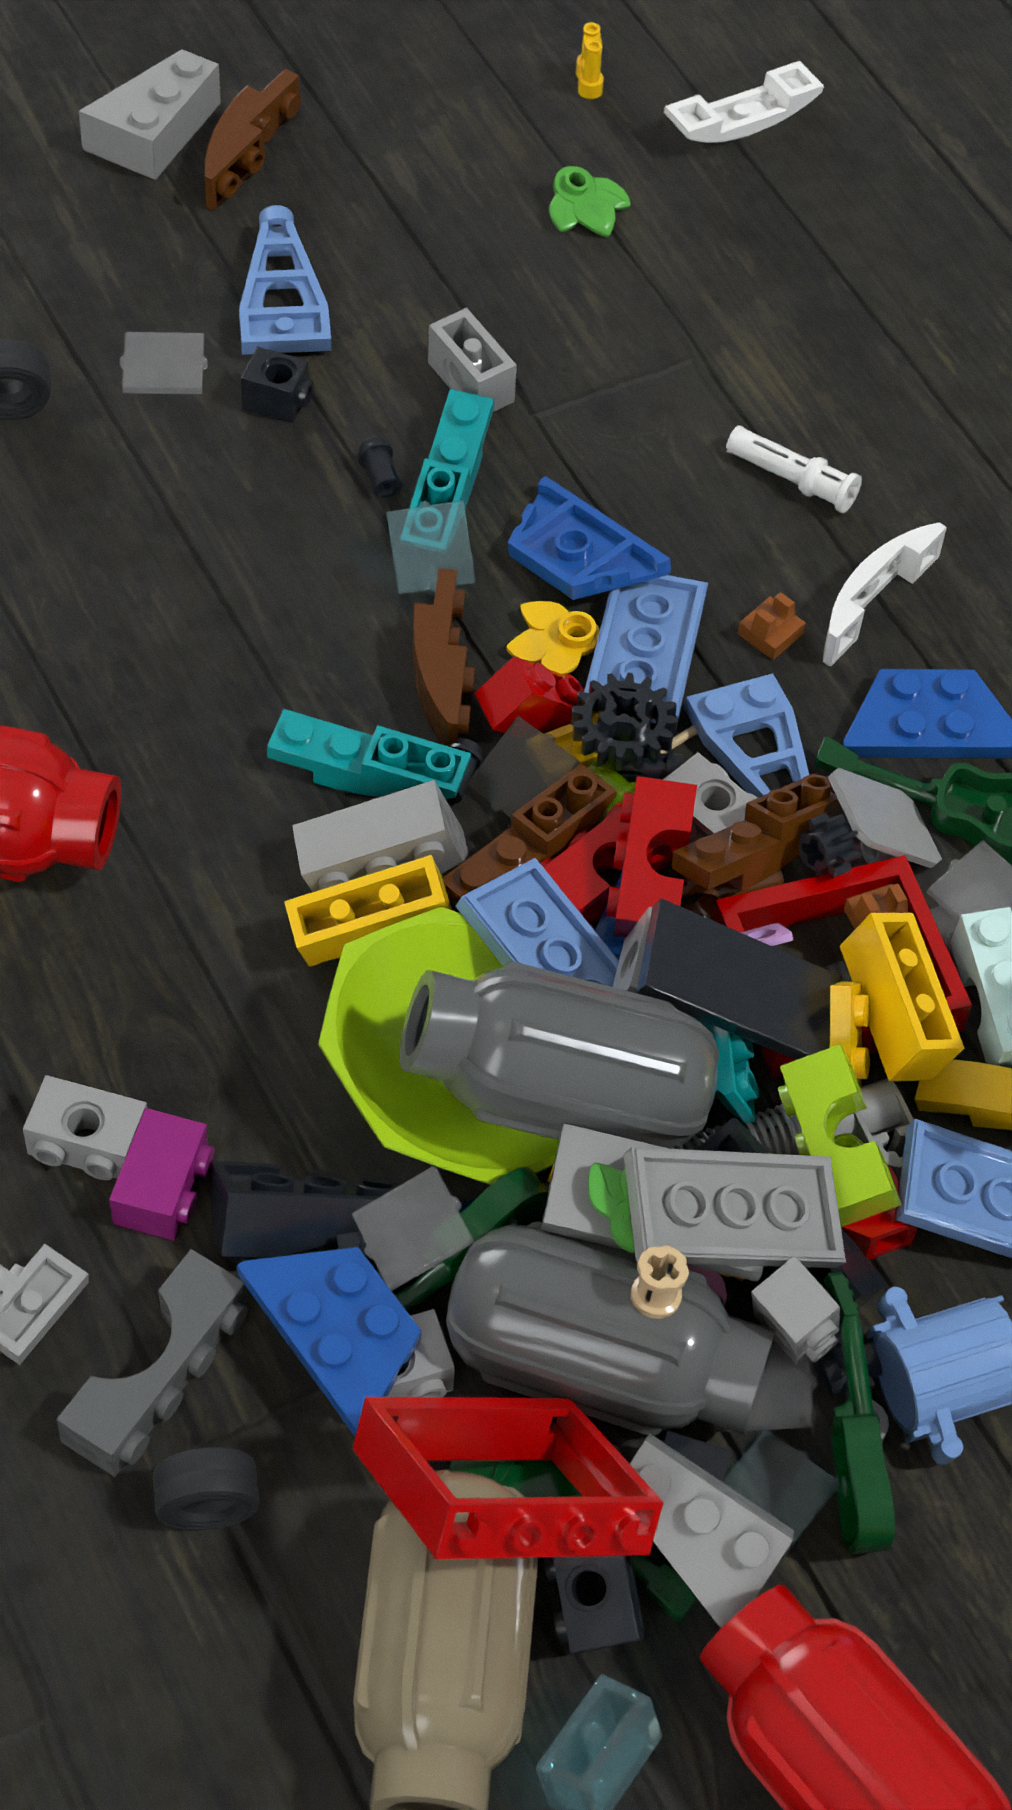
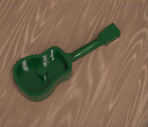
(963, 803)
(512, 1199)
(856, 1441)
(545, 1479)

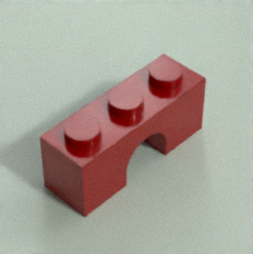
(658, 818)
(589, 854)

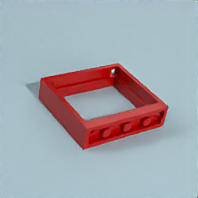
(826, 897)
(610, 1519)

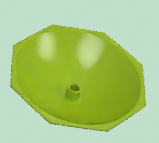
(364, 1040)

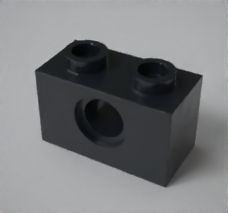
(610, 1622)

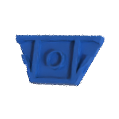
(580, 546)
(930, 717)
(336, 1322)

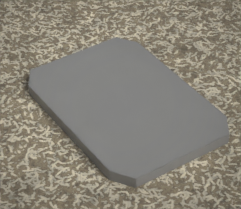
(884, 818)

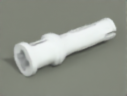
(811, 475)

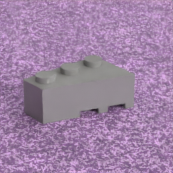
(152, 114)
(380, 837)
(710, 1531)

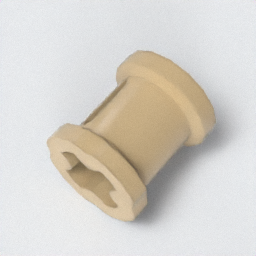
(653, 1276)

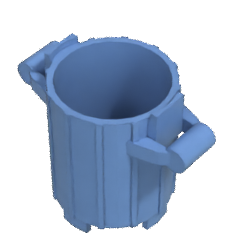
(942, 1367)

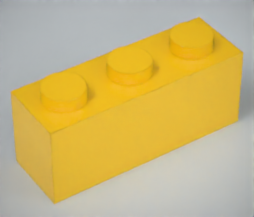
(363, 905)
(906, 999)

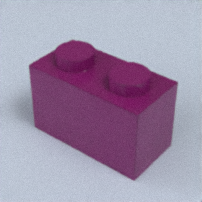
(160, 1175)

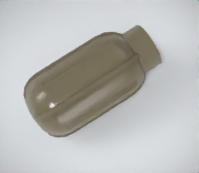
(441, 1663)

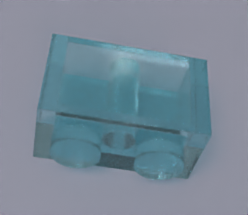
(599, 1748)

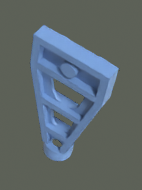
(282, 328)
(744, 709)

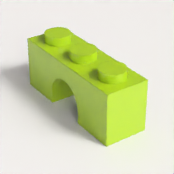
(821, 1094)

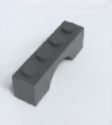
(114, 1416)

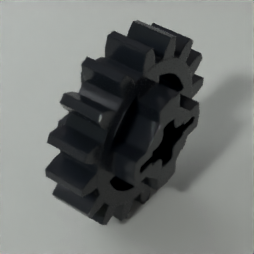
(624, 721)

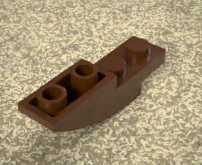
(239, 135)
(441, 662)
(537, 830)
(761, 842)

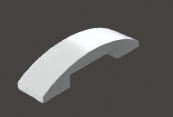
(748, 112)
(904, 555)

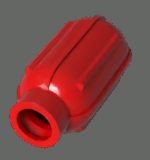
(51, 807)
(835, 1719)

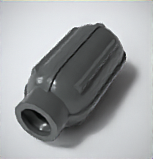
(561, 1050)
(561, 1323)

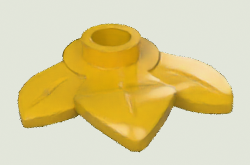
(551, 636)

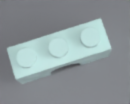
(985, 959)

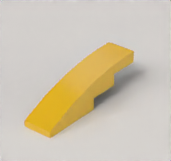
(970, 1090)

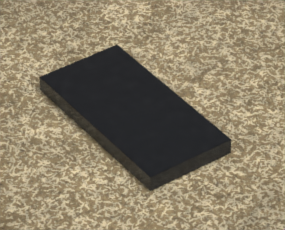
(736, 982)

